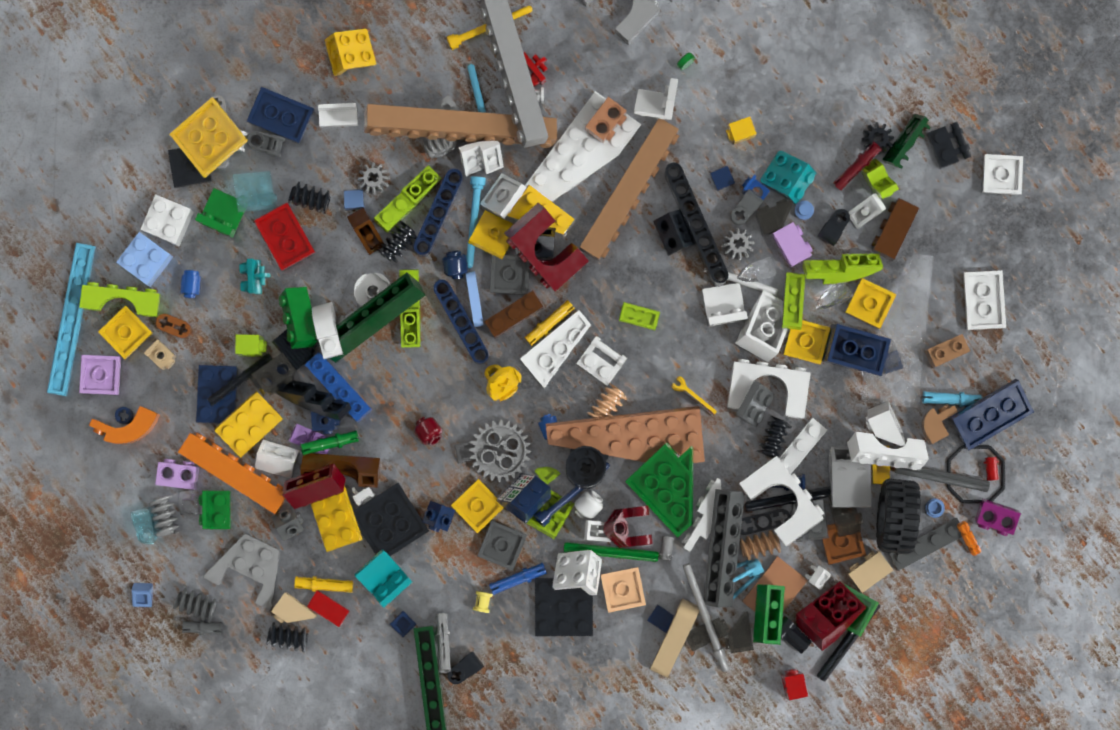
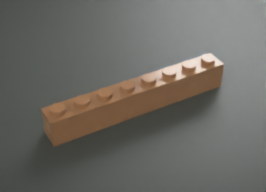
(629, 188)

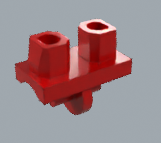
(536, 76)

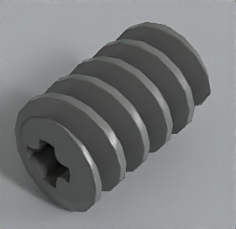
(195, 604)

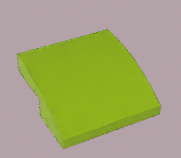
(557, 518)

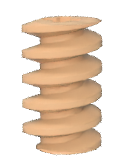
(609, 402)

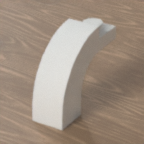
(326, 331)

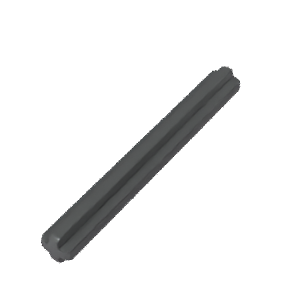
(947, 478)

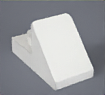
(866, 210)

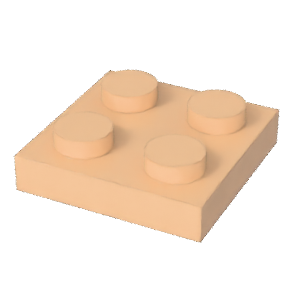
(623, 589)

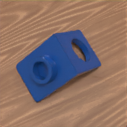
(751, 183)

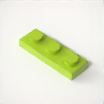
(793, 301)

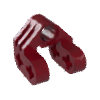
(620, 537)

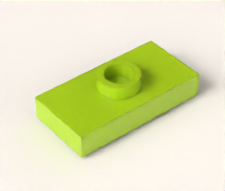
(639, 316)

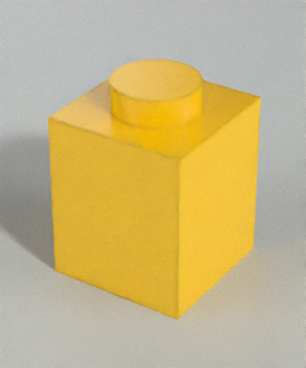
(741, 130)

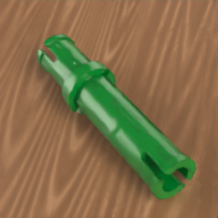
(329, 442)

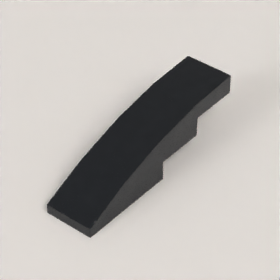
(316, 401)

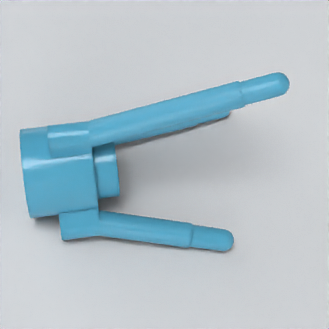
(752, 568)

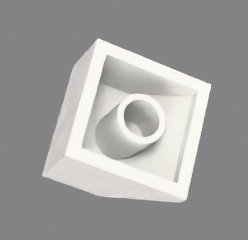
(885, 424)

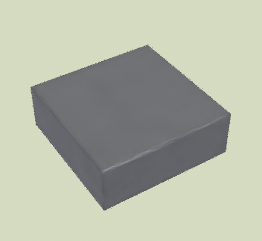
(463, 453)

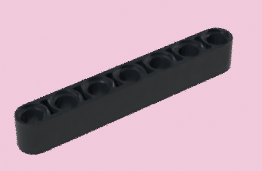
(696, 214)

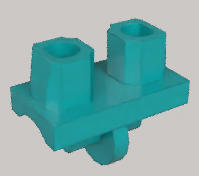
(256, 276)

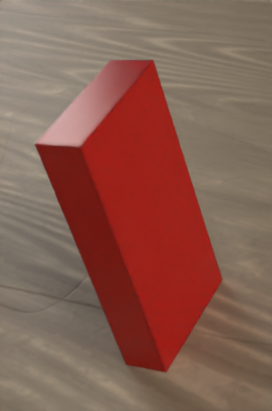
(328, 608)

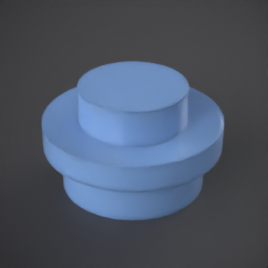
(804, 210)
(934, 508)

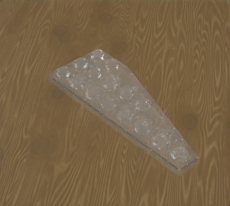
(907, 330)

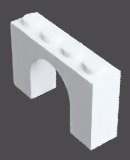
(795, 382)
(776, 474)

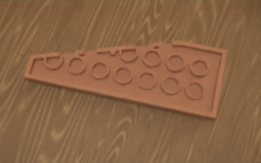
(633, 435)

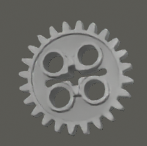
(495, 467)

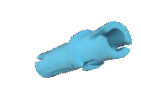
(950, 398)

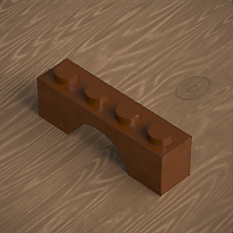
(362, 469)

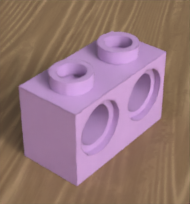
(176, 479)

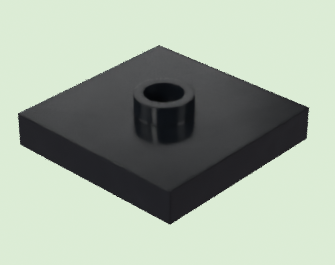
(183, 170)

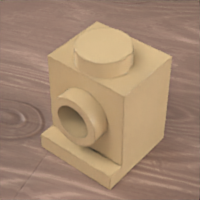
(153, 351)

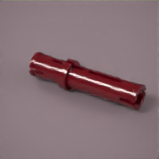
(862, 160)

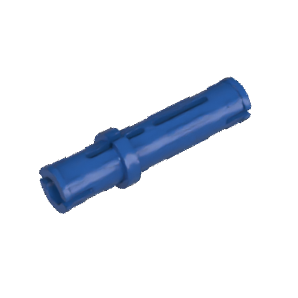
(518, 578)

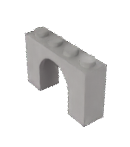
(640, 16)

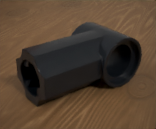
(794, 636)

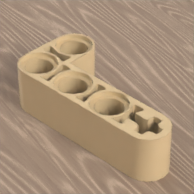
(675, 638)

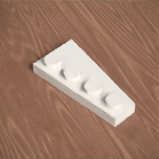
(550, 352)

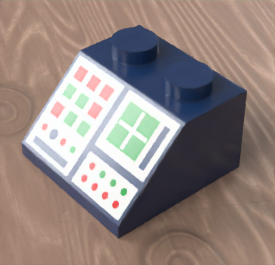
(525, 496)

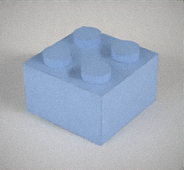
(144, 259)

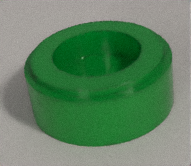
(686, 61)

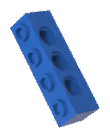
(338, 386)

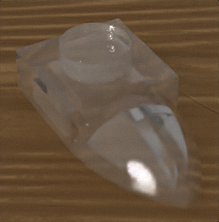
(757, 271)
(834, 295)

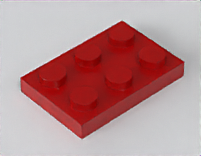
(284, 236)

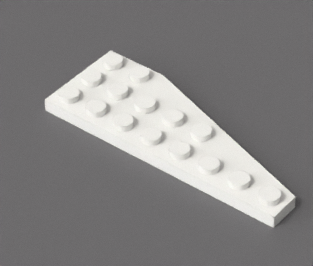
(580, 153)

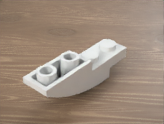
(703, 525)

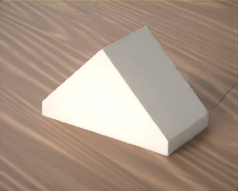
(594, 531)

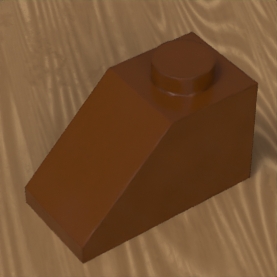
(365, 230)

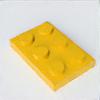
(248, 424)
(336, 521)

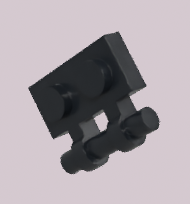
(943, 147)

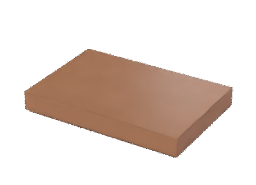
(778, 574)

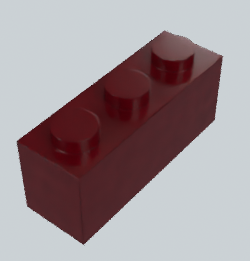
(314, 486)

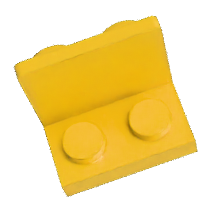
(349, 50)

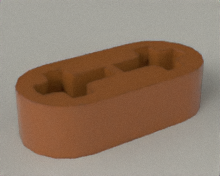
(175, 321)

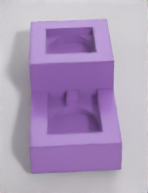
(303, 435)

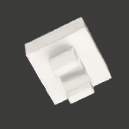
(363, 496)
(819, 577)

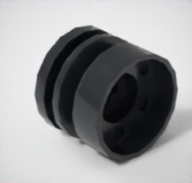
(590, 457)

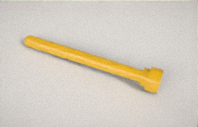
(455, 40)

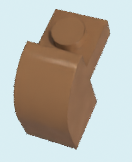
(932, 423)

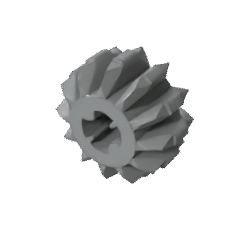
(438, 147)
(376, 172)
(734, 238)

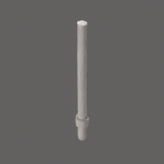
(718, 650)

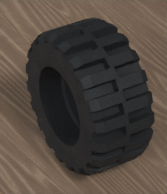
(898, 516)

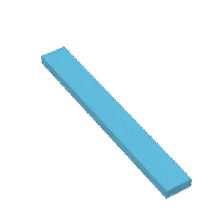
(70, 320)

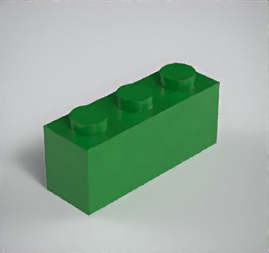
(298, 317)
(768, 614)

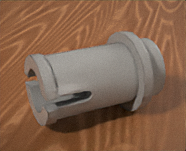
(666, 548)

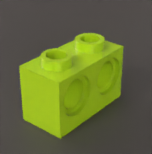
(250, 345)

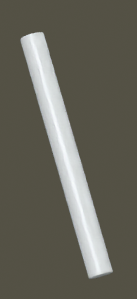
(755, 285)

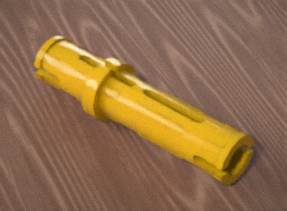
(546, 325)
(323, 584)

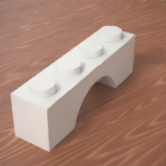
(868, 450)

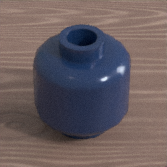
(455, 264)

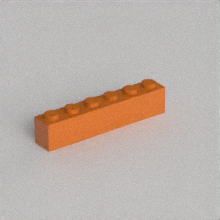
(232, 472)

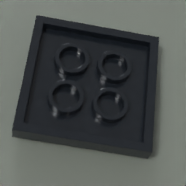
(390, 521)
(562, 610)

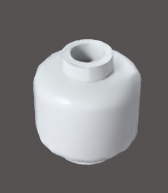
(588, 505)

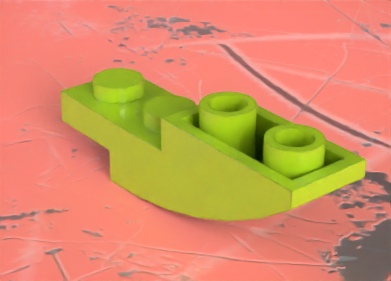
(407, 199)
(847, 269)
(411, 318)

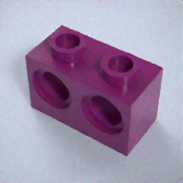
(999, 512)

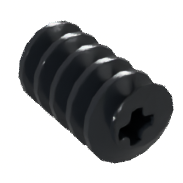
(310, 197)
(398, 242)
(774, 437)
(291, 638)

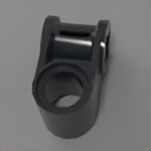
(833, 229)
(467, 666)

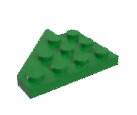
(667, 487)

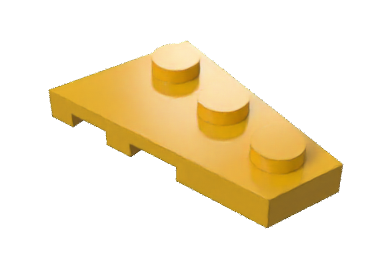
(531, 198)

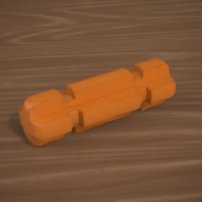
(969, 538)

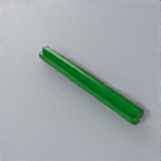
(614, 552)

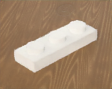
(803, 444)

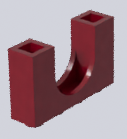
(524, 236)

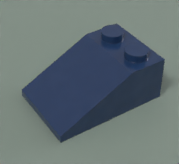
(856, 349)

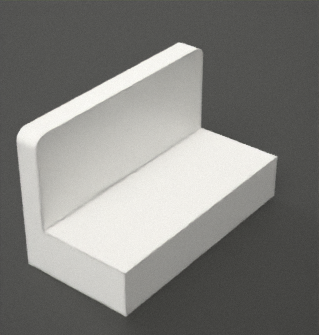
(338, 115)
(276, 459)

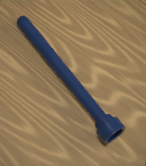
(544, 516)

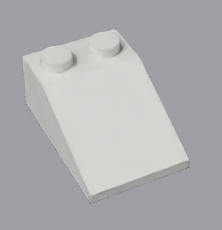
(763, 329)

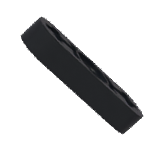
(775, 514)

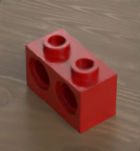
(794, 684)

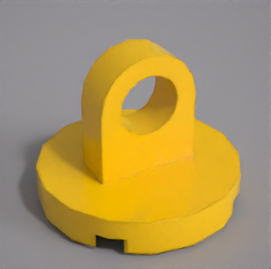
(502, 382)

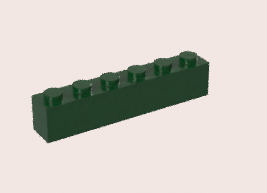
(377, 313)
(430, 678)

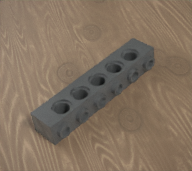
(723, 547)

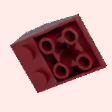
(829, 615)

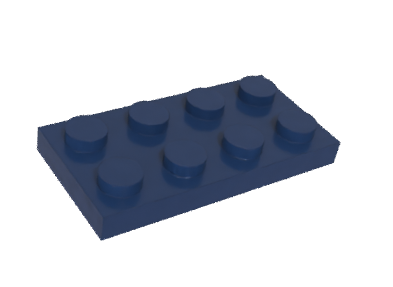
(992, 414)

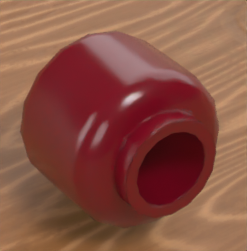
(428, 431)

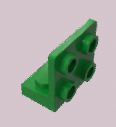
(221, 213)
(215, 509)

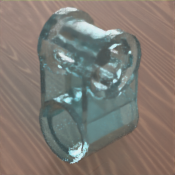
(143, 522)

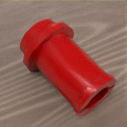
(991, 468)

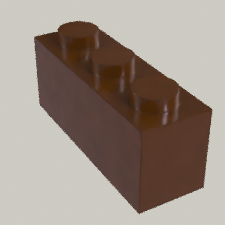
(894, 229)
(514, 314)

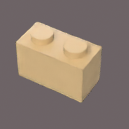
(869, 571)

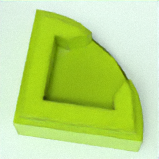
(547, 474)

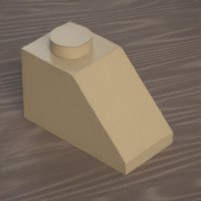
(291, 610)

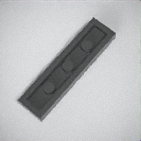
(928, 544)

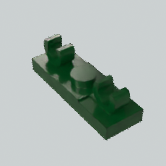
(906, 140)

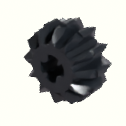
(878, 132)

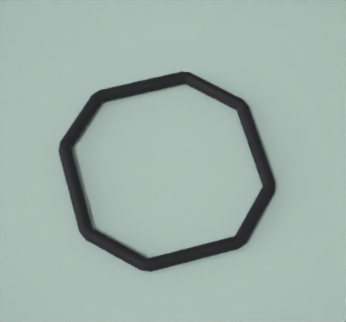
(1002, 473)

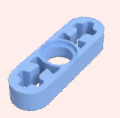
(474, 299)

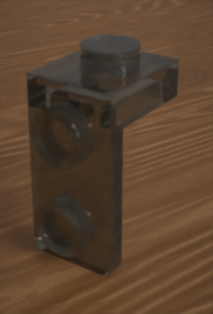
(699, 637)

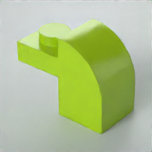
(878, 179)

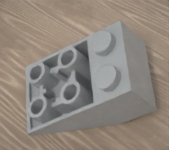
(848, 480)

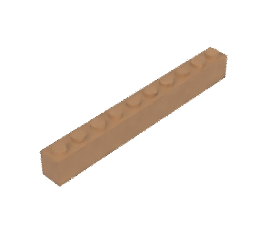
(447, 124)

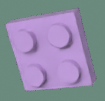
(100, 374)

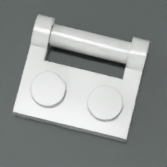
(599, 367)

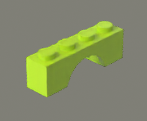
(96, 297)

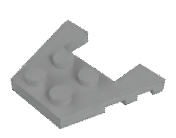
(253, 560)

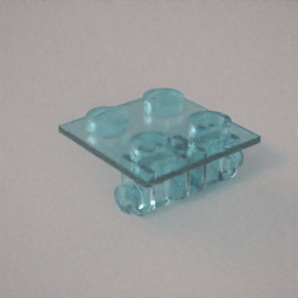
(254, 191)

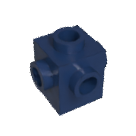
(319, 425)
(438, 516)

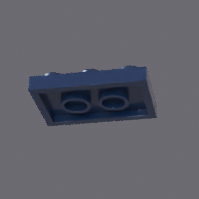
(280, 115)
(210, 381)

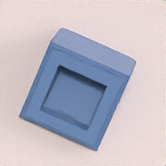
(353, 199)
(142, 594)

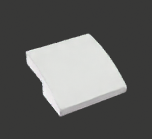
(481, 156)

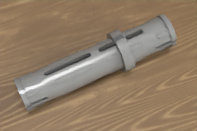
(441, 621)

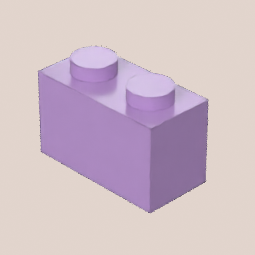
(792, 244)

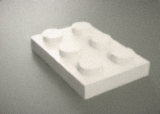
(984, 300)

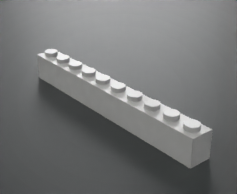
(514, 72)

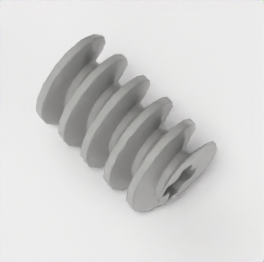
(164, 516)

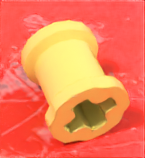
(482, 601)

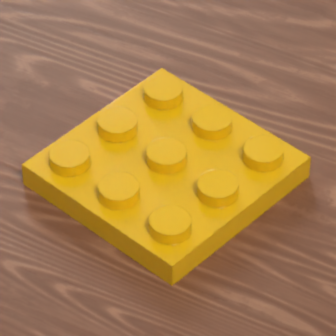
(208, 137)

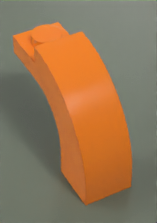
(136, 430)

